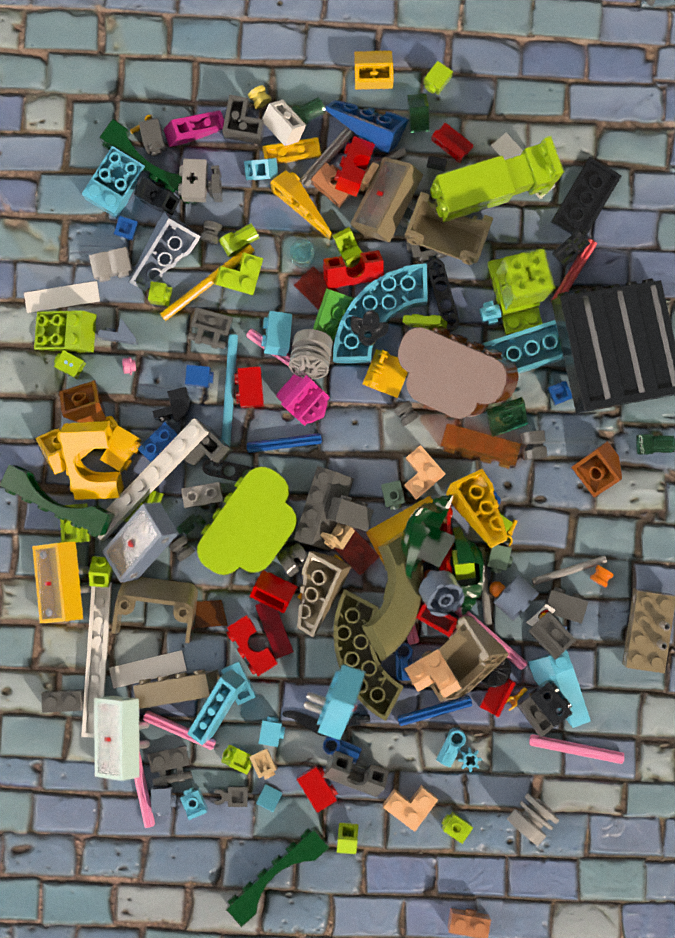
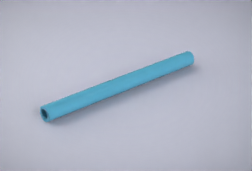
(229, 389)

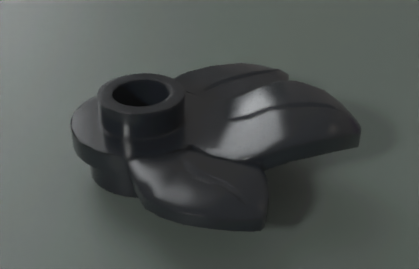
(369, 325)

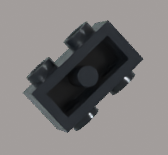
(551, 703)

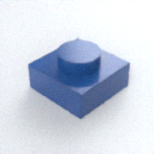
(126, 228)
(560, 392)

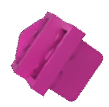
(303, 399)

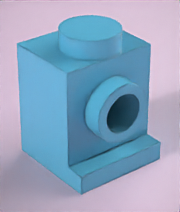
(193, 811)

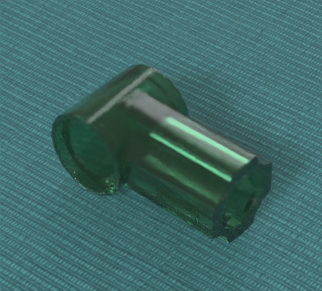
(309, 110)
(651, 444)

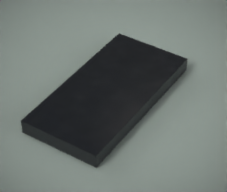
(586, 198)

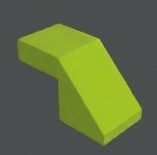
(347, 247)

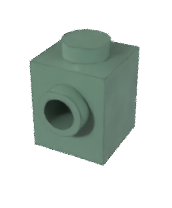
(393, 495)
(499, 559)

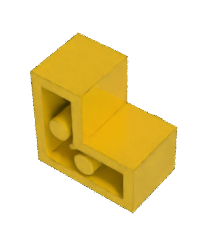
(121, 449)

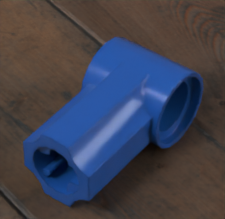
(402, 662)
(343, 747)

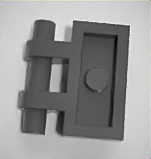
(211, 322)
(170, 759)

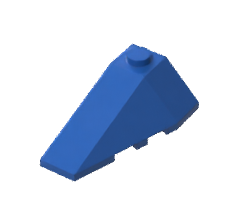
(378, 128)

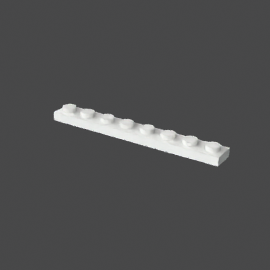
(155, 473)
(96, 654)

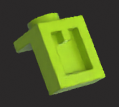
(236, 759)

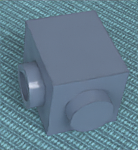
(162, 800)

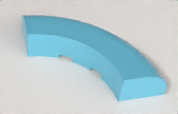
(386, 296)

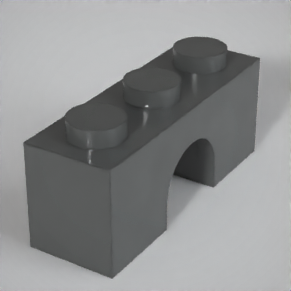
(367, 780)

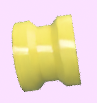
(259, 97)

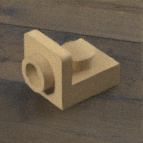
(369, 175)
(338, 537)
(263, 764)

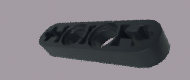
(445, 294)
(239, 469)

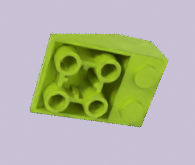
(65, 331)

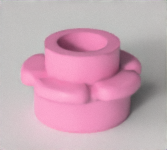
(128, 365)

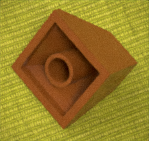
(82, 403)
(599, 469)

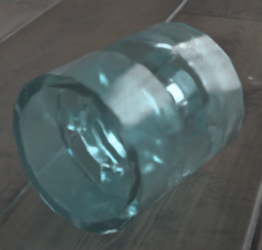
(302, 253)

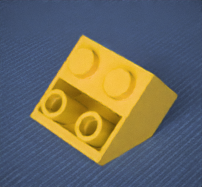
(373, 69)

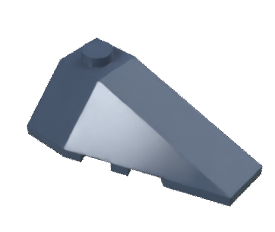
(165, 247)

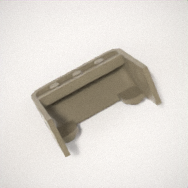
(159, 591)

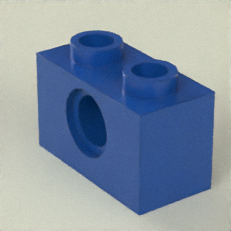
(157, 442)

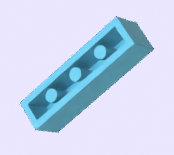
(216, 707)

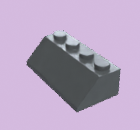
(313, 521)

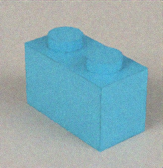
(278, 333)

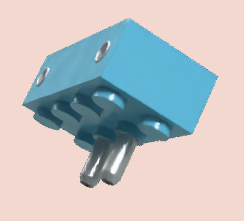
(338, 702)

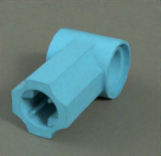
(451, 748)

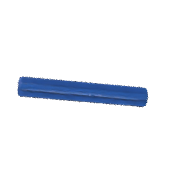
(282, 443)
(435, 710)

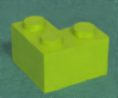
(245, 278)

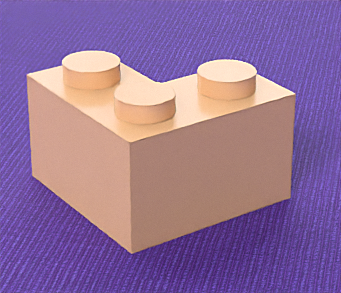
(427, 472)
(430, 670)
(410, 811)

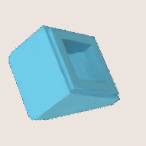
(269, 798)

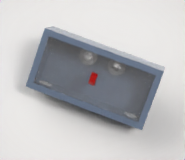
(140, 542)

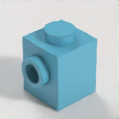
(271, 731)

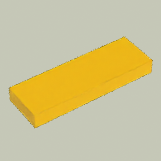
(298, 151)

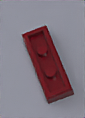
(274, 630)

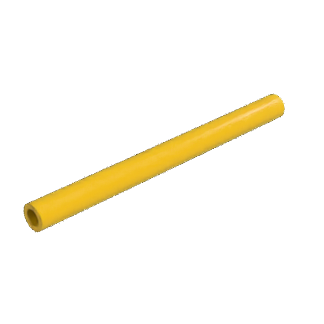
(203, 285)

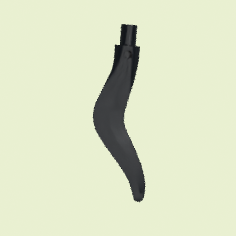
(311, 723)

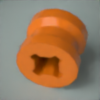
(601, 576)

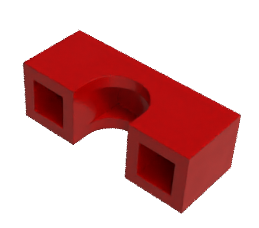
(358, 155)
(367, 270)
(259, 660)

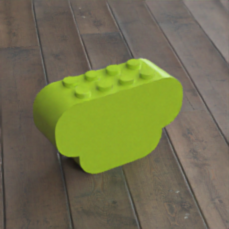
(250, 525)

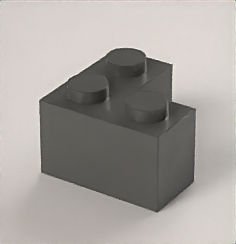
(238, 125)
(211, 446)

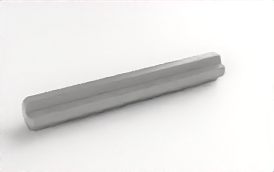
(328, 155)

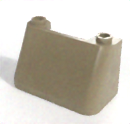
(457, 238)
(470, 656)

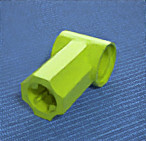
(234, 242)

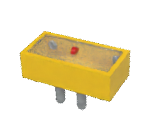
(59, 582)

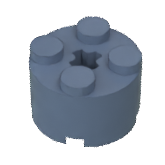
(441, 592)
(516, 597)

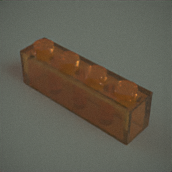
(480, 445)

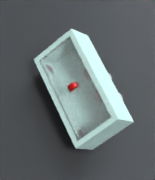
(117, 737)

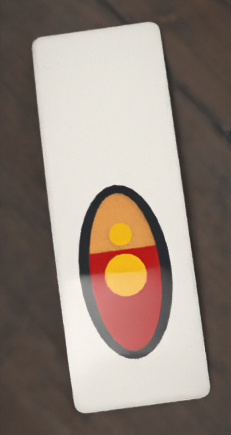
(546, 608)

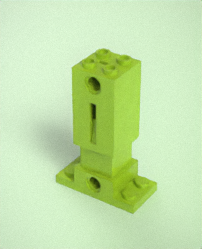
(496, 181)
(519, 287)

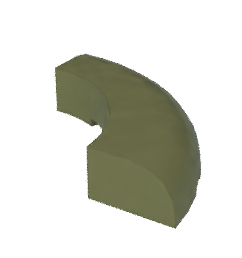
(400, 604)
(355, 650)

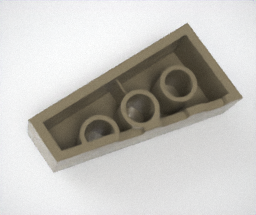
(176, 689)

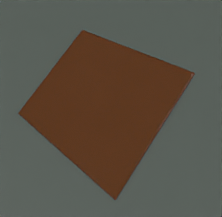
(210, 614)

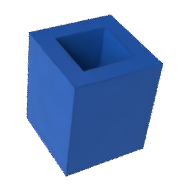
(199, 376)

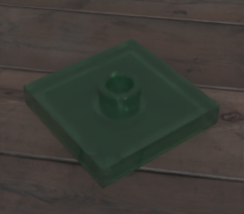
(507, 417)

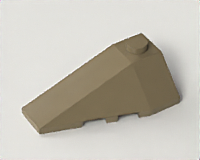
(321, 584)

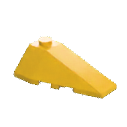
(292, 192)
(52, 448)
(477, 505)

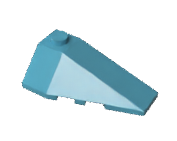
(563, 675)

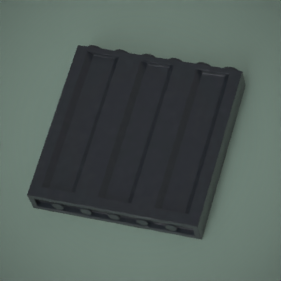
(616, 344)

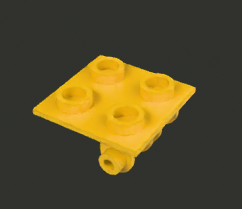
(385, 374)

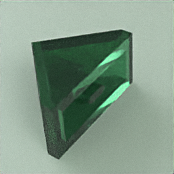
(418, 112)

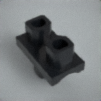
(571, 248)

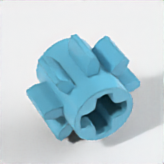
(490, 313)
(469, 753)

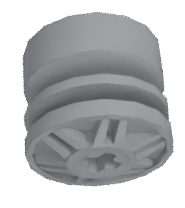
(310, 354)
(533, 819)

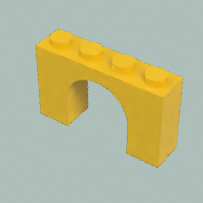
(83, 481)

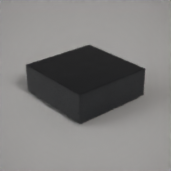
(436, 163)

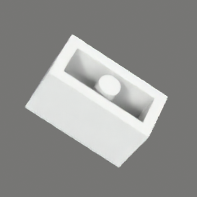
(283, 122)

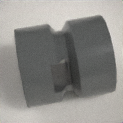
(533, 445)
(287, 561)

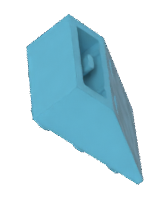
(113, 182)

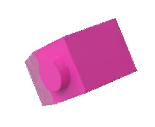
(194, 127)

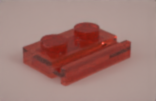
(313, 287)
(358, 553)

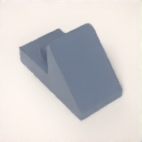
(123, 335)

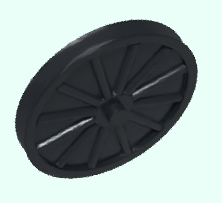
(498, 675)

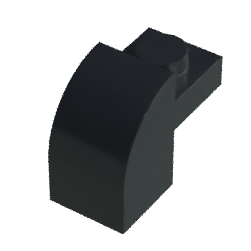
(156, 197)
(179, 408)

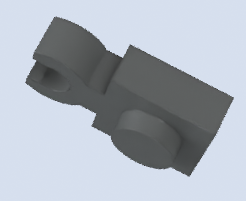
(236, 796)

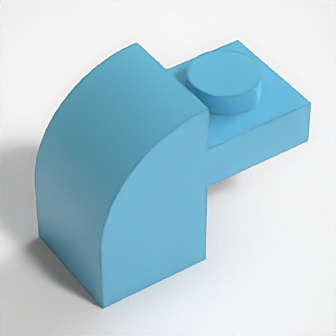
(261, 169)

